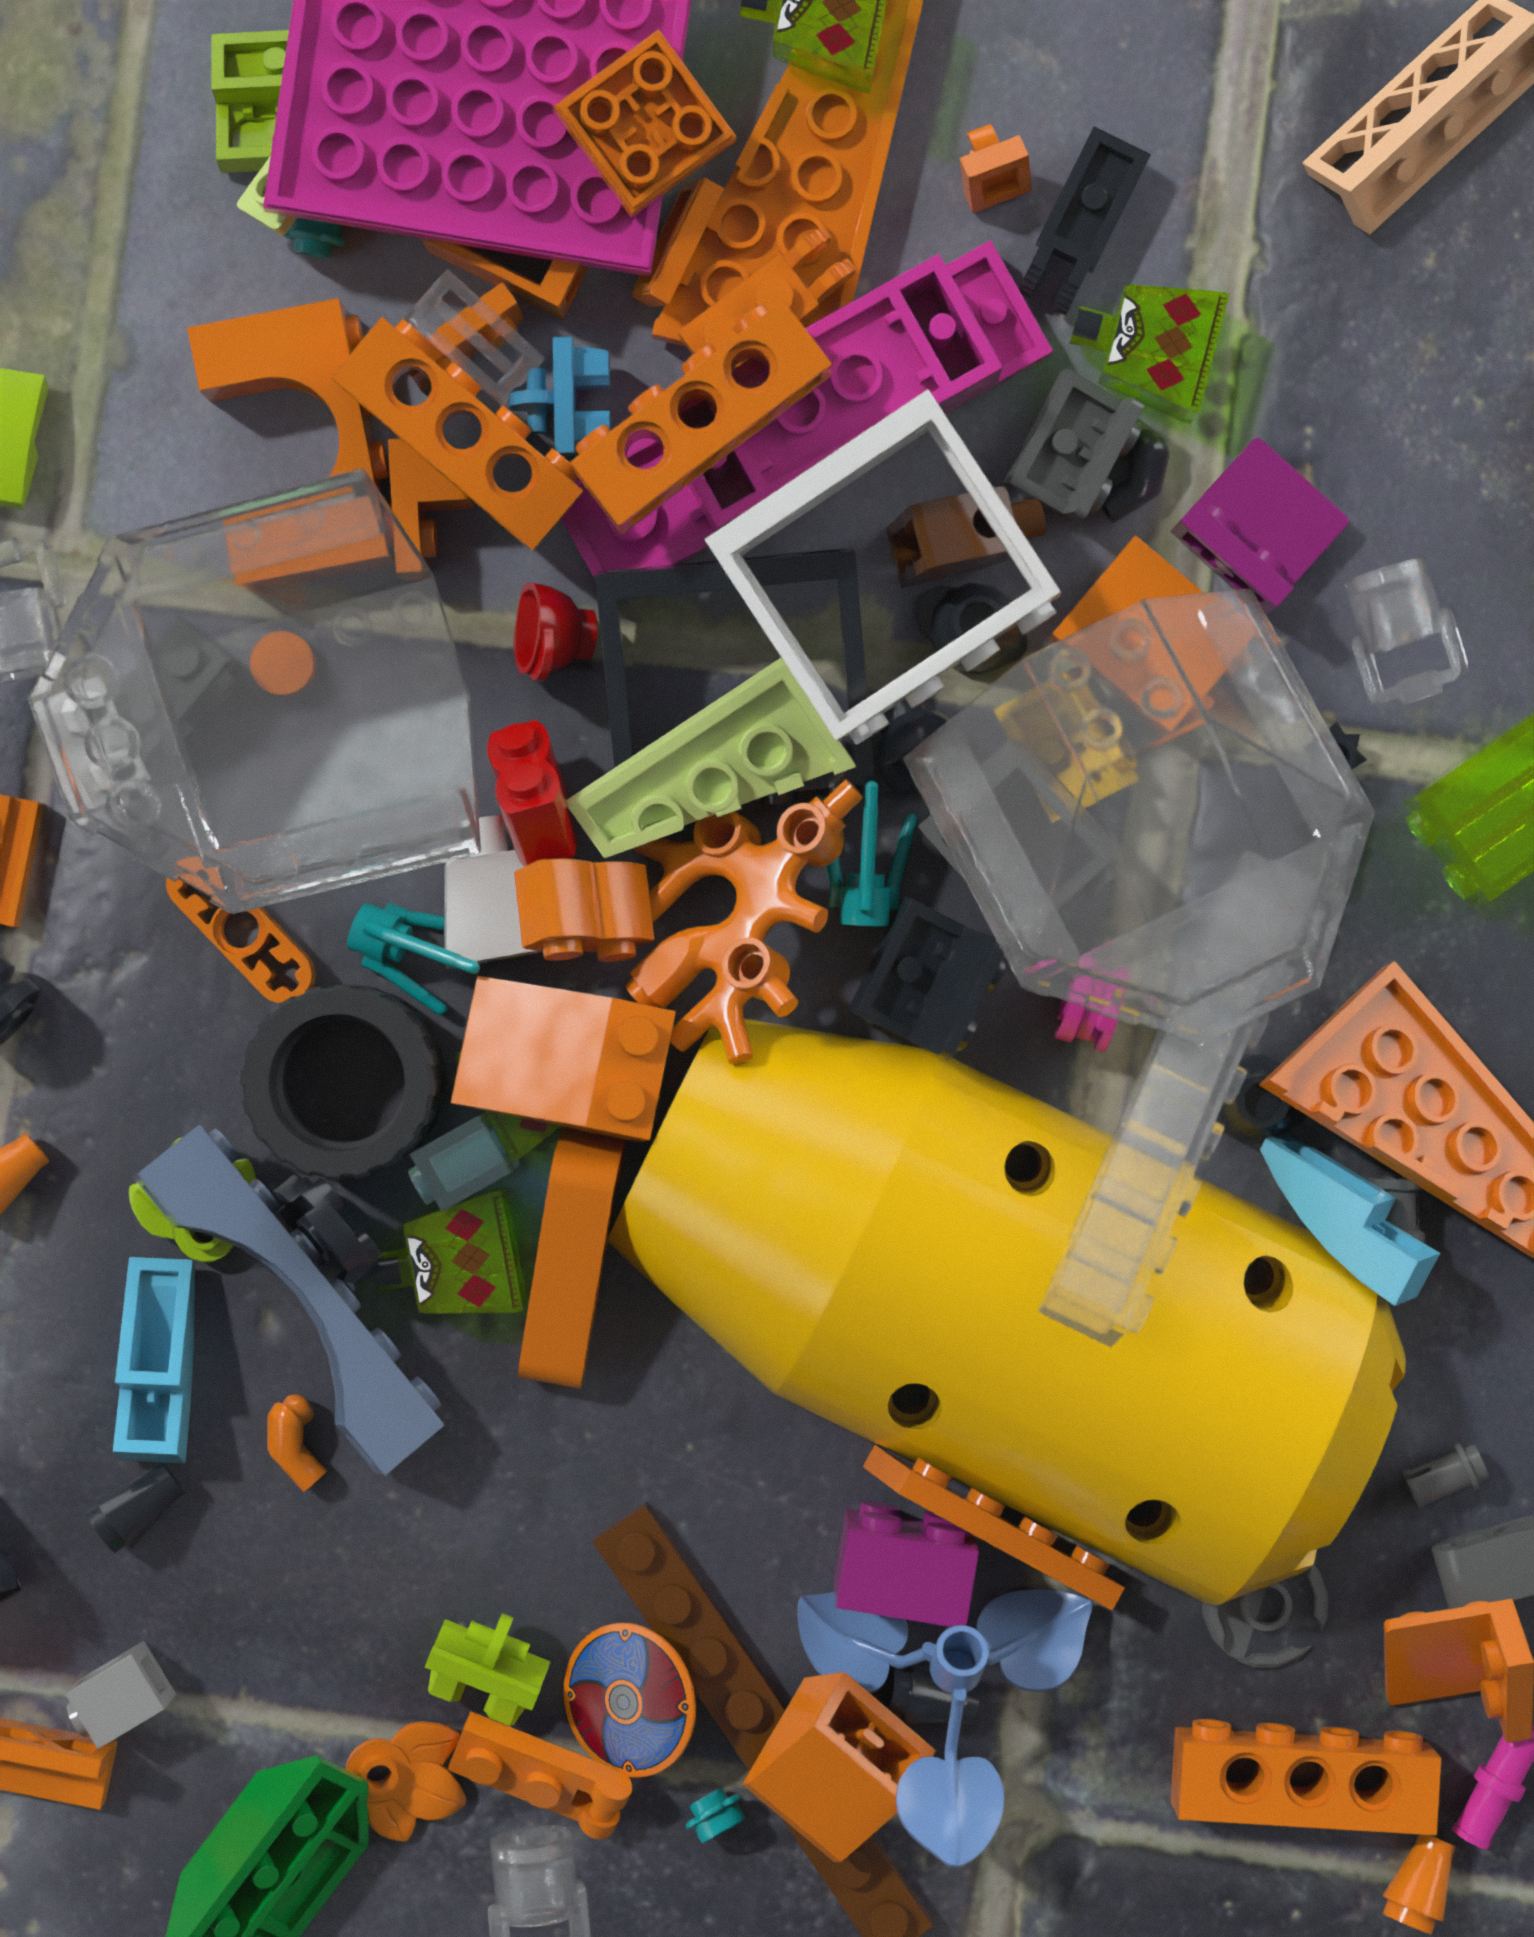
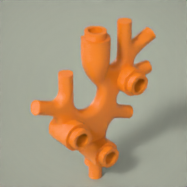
(736, 947)

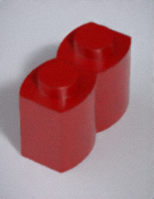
(532, 793)

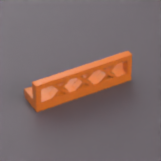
(54, 1764)

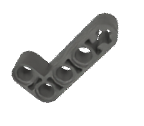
(1488, 1563)

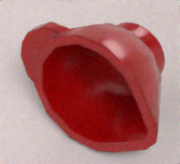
(551, 631)

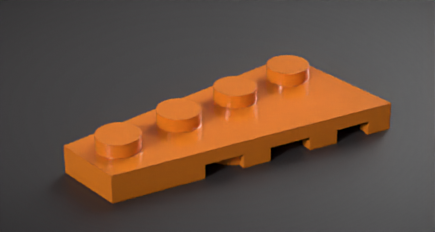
(982, 1517)

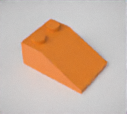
(563, 1058)

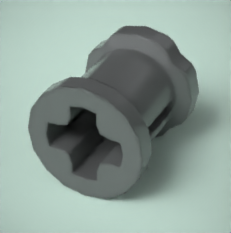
(1406, 1208)

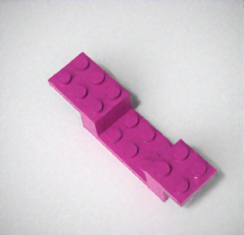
(928, 329)

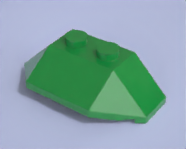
(274, 1853)

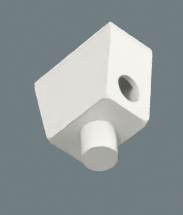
(482, 900)

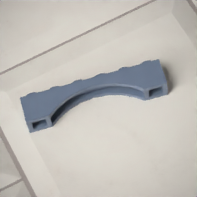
(374, 1400)

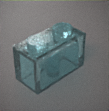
(460, 1163)

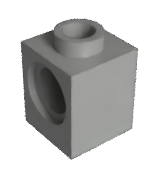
(118, 1695)

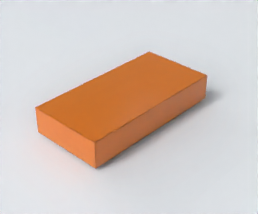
(678, 241)

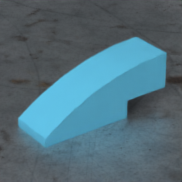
(1349, 1219)
(155, 1361)

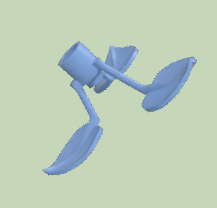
(1038, 1644)

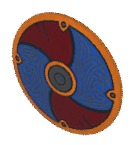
(629, 1699)

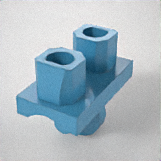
(572, 371)

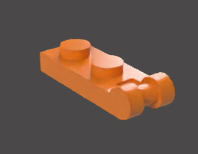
(542, 1774)

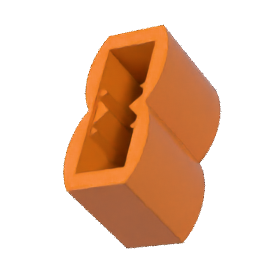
(584, 907)

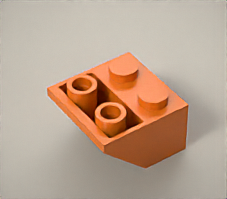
(835, 1764)

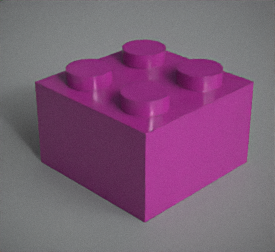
(904, 1566)

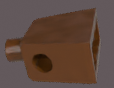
(940, 538)

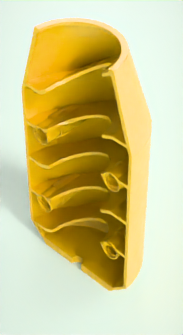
(859, 1235)

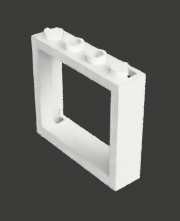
(826, 479)

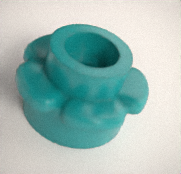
(314, 237)
(715, 1815)

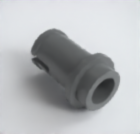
(1446, 1476)

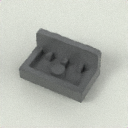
(1074, 447)

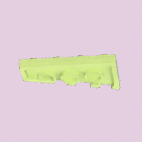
(730, 753)

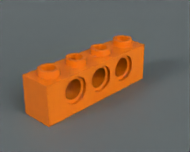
(764, 335)
(371, 378)
(1400, 1803)

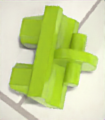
(487, 1662)

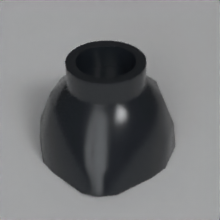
(952, 611)
(905, 731)
(1256, 1111)

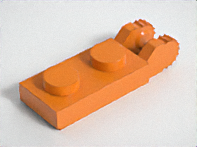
(769, 286)

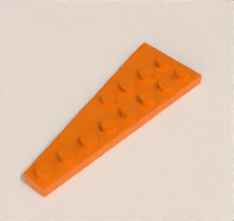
(804, 167)

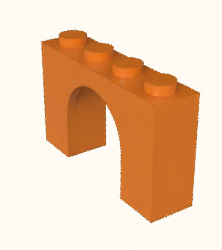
(297, 352)

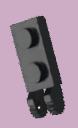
(1086, 212)

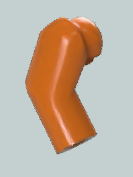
(286, 1444)

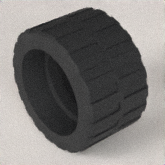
(267, 1095)

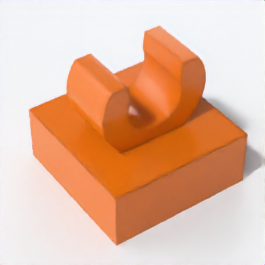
(994, 169)

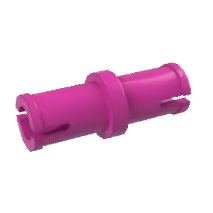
(1496, 1789)

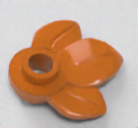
(416, 1779)

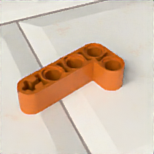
(570, 1257)

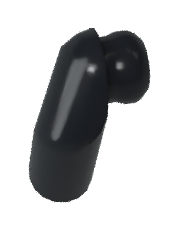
(1144, 479)

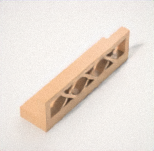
(1442, 113)

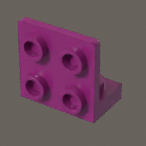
(1260, 525)

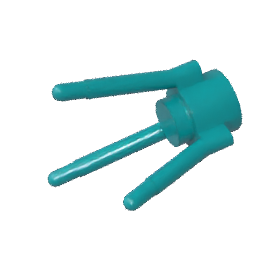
(864, 897)
(384, 936)

